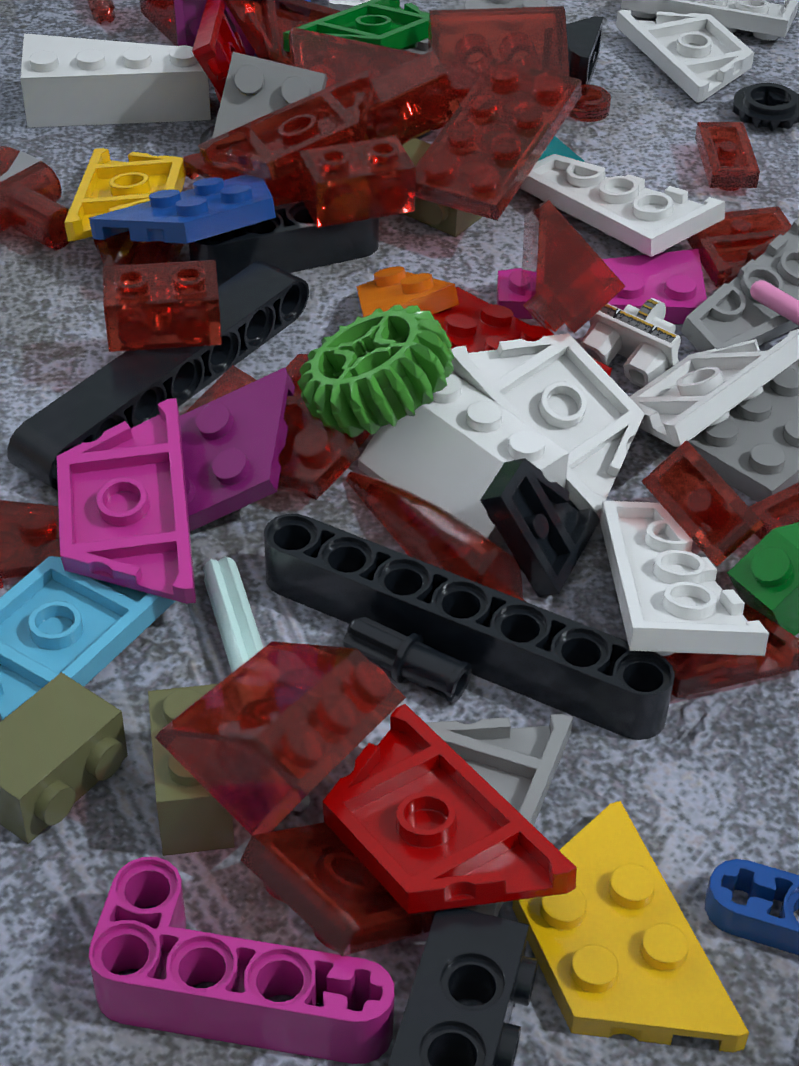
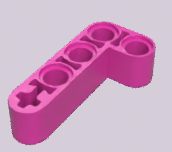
(170, 959)

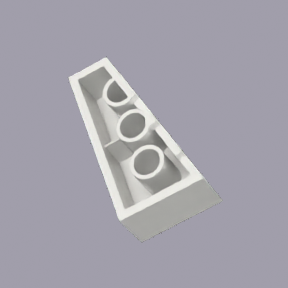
(110, 82)

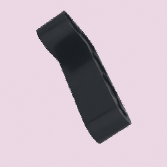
(288, 243)

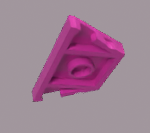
(129, 508)

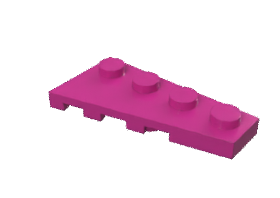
(668, 277)

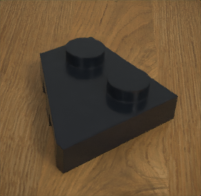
(538, 524)

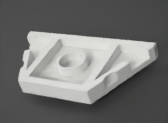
(689, 49)
(709, 385)
(566, 399)

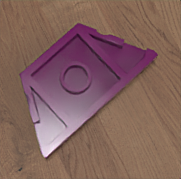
(234, 448)

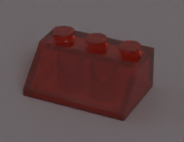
(518, 35)
(562, 272)
(280, 728)

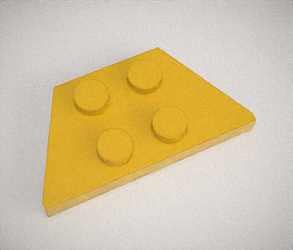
(118, 185)
(623, 948)

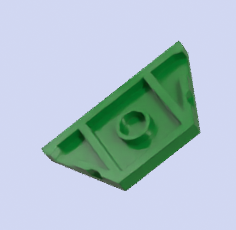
(374, 23)

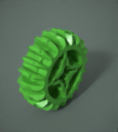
(376, 370)

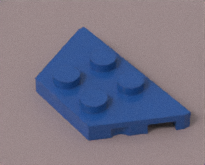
(191, 215)

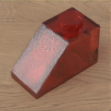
(702, 503)

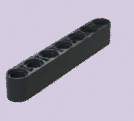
(130, 387)
(492, 631)

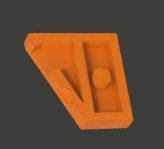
(397, 287)

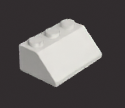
(457, 450)

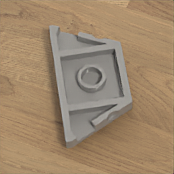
(512, 760)

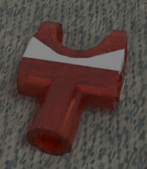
(30, 199)

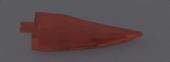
(438, 536)

